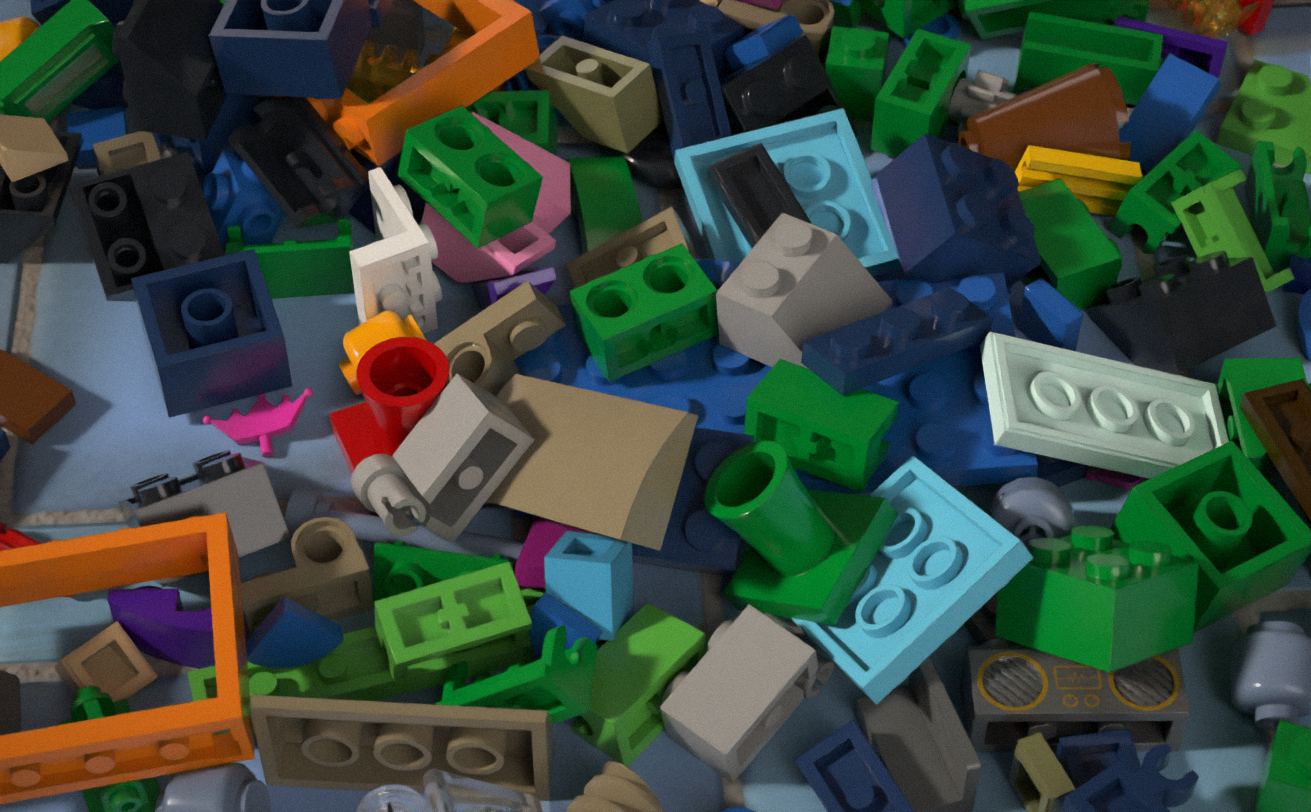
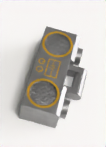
(1026, 691)

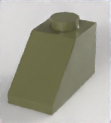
(599, 92)

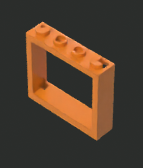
(498, 48)
(148, 740)

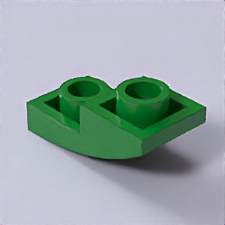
(602, 199)

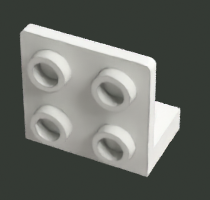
(397, 267)

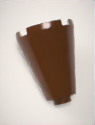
(1065, 114)

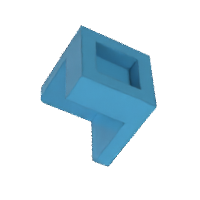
(592, 579)

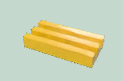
(1098, 195)

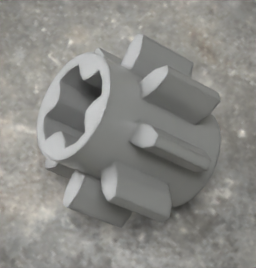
(978, 96)

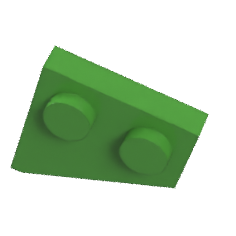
(1270, 108)

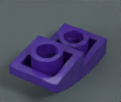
(162, 627)

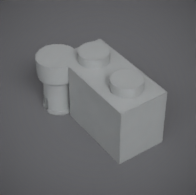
(444, 463)
(741, 691)

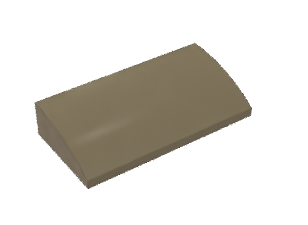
(596, 460)
(397, 743)

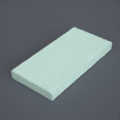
(1097, 408)

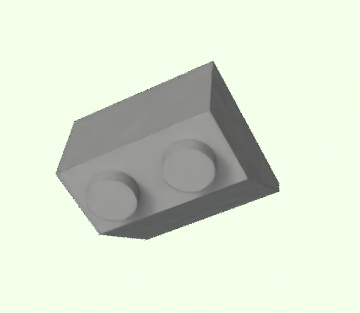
(794, 289)

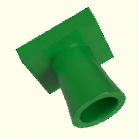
(803, 542)

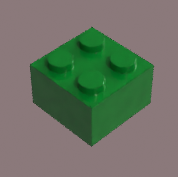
(1227, 521)
(1100, 599)

